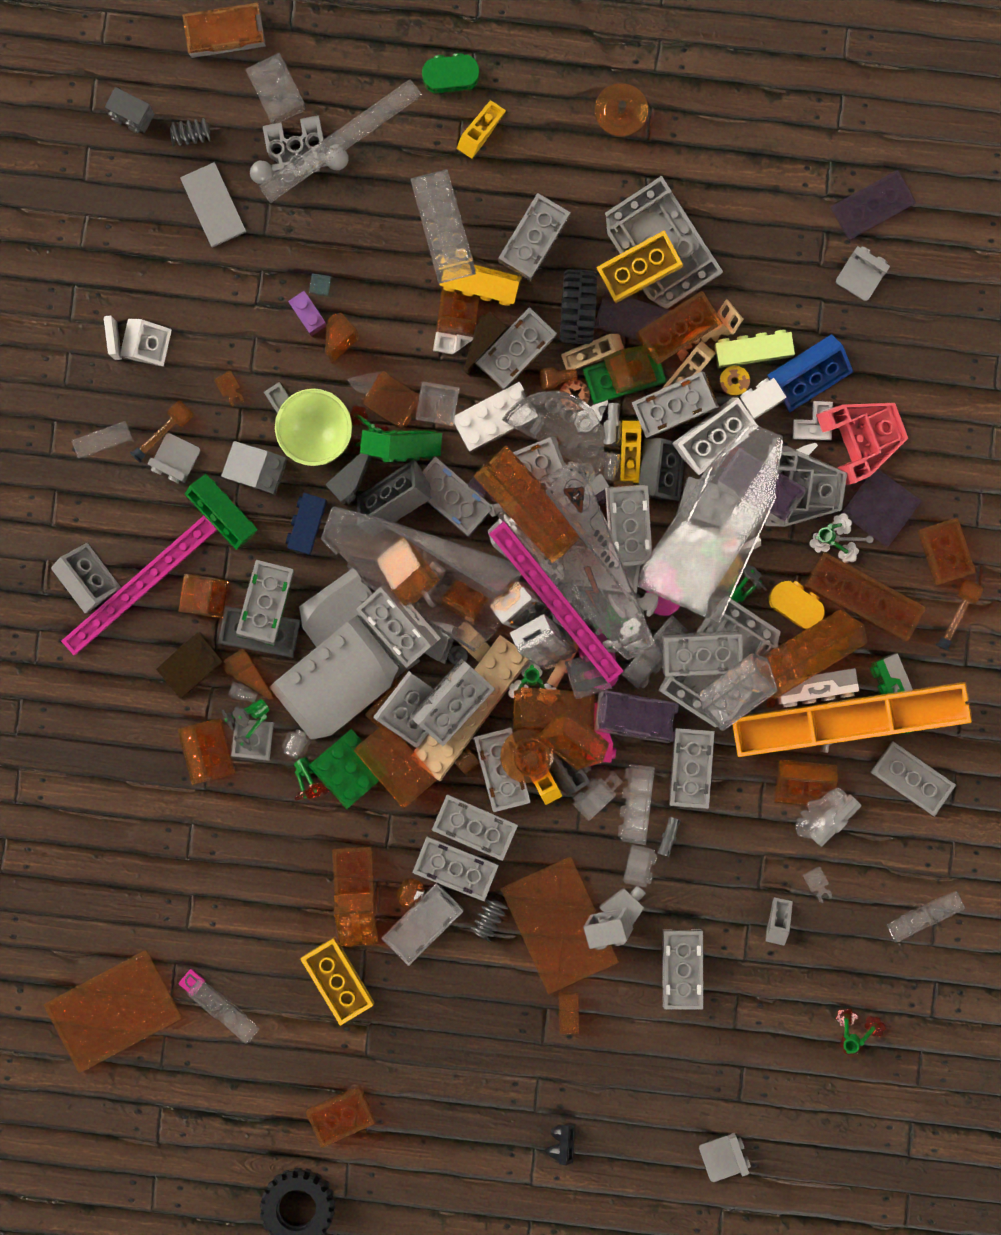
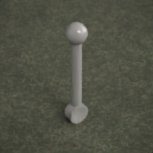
(869, 539)

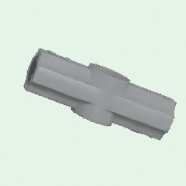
(841, 819)

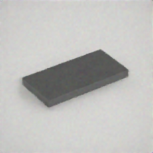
(284, 644)

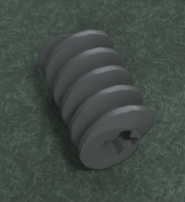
(190, 132)
(489, 918)

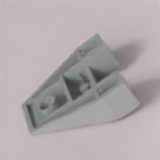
(822, 482)

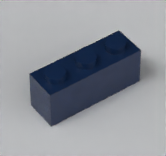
(306, 523)

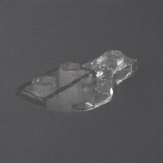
(925, 916)
(223, 1010)

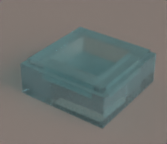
(320, 284)

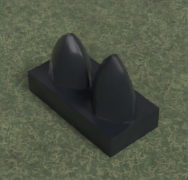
(565, 1150)

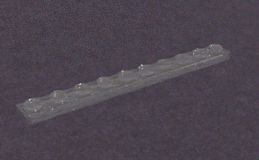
(340, 140)

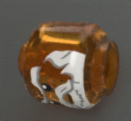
(410, 892)

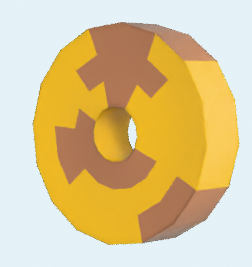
(734, 372)

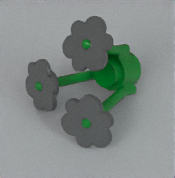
(750, 573)
(257, 710)

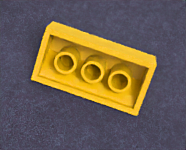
(488, 284)

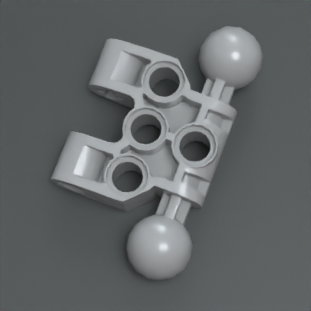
(275, 138)

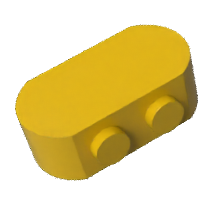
(796, 604)

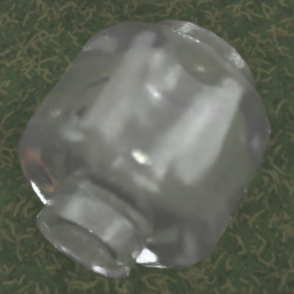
(295, 744)

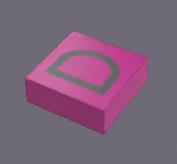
(190, 979)

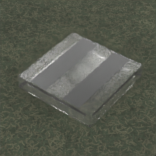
(585, 677)

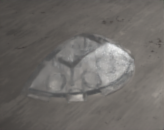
(563, 416)

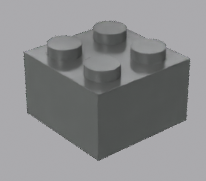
(129, 110)

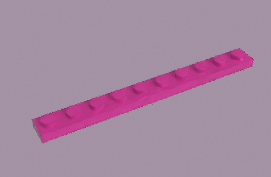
(139, 585)
(555, 602)

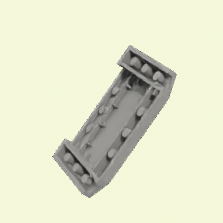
(648, 214)
(335, 607)
(757, 638)
(336, 680)

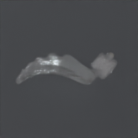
(820, 813)

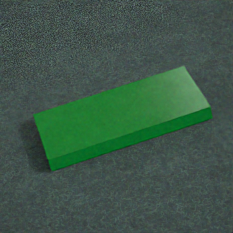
(602, 387)

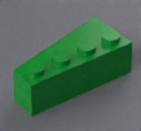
(401, 444)

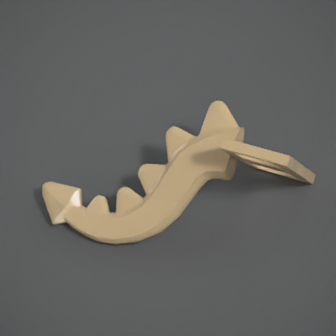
(723, 329)

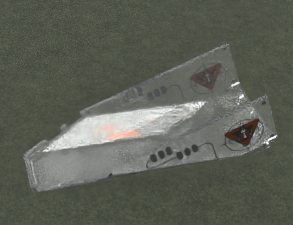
(592, 569)

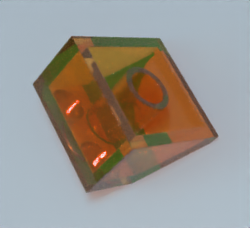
(629, 369)

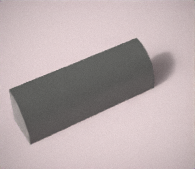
(568, 776)

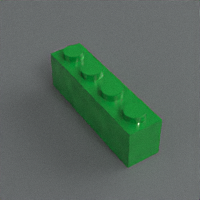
(221, 511)

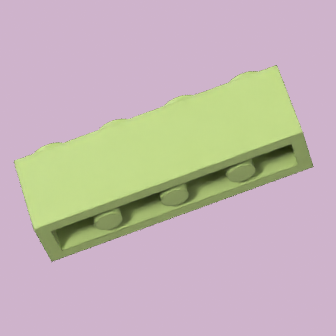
(754, 349)

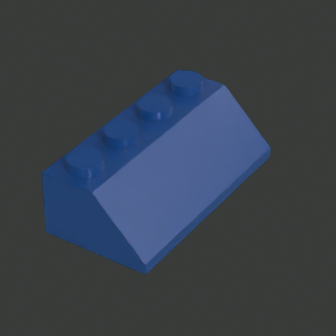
(812, 372)

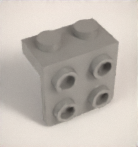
(862, 273)
(174, 458)
(724, 1157)

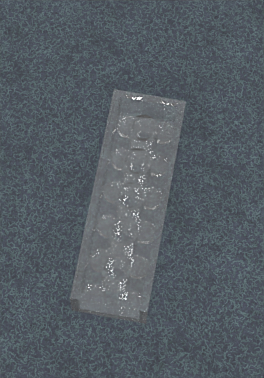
(443, 226)

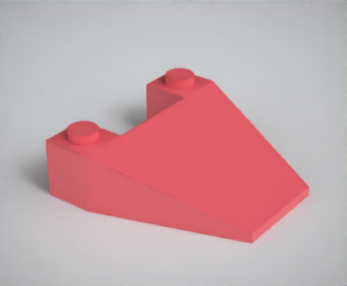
(869, 435)

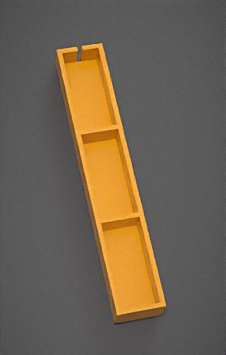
(852, 719)

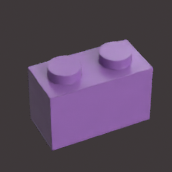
(307, 313)

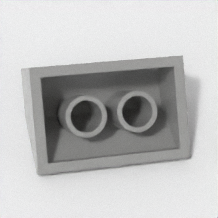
(85, 577)

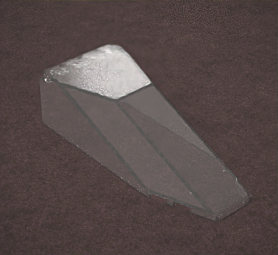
(717, 526)
(365, 538)

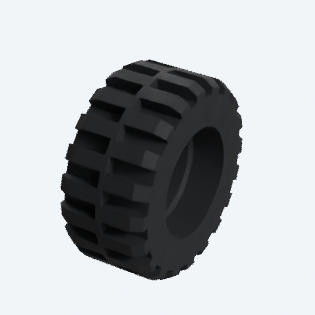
(578, 306)
(297, 1180)

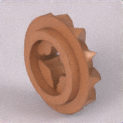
(577, 385)

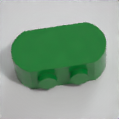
(450, 73)

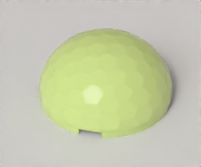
(313, 427)

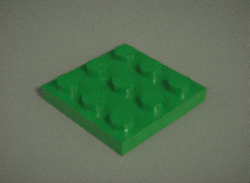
(344, 770)

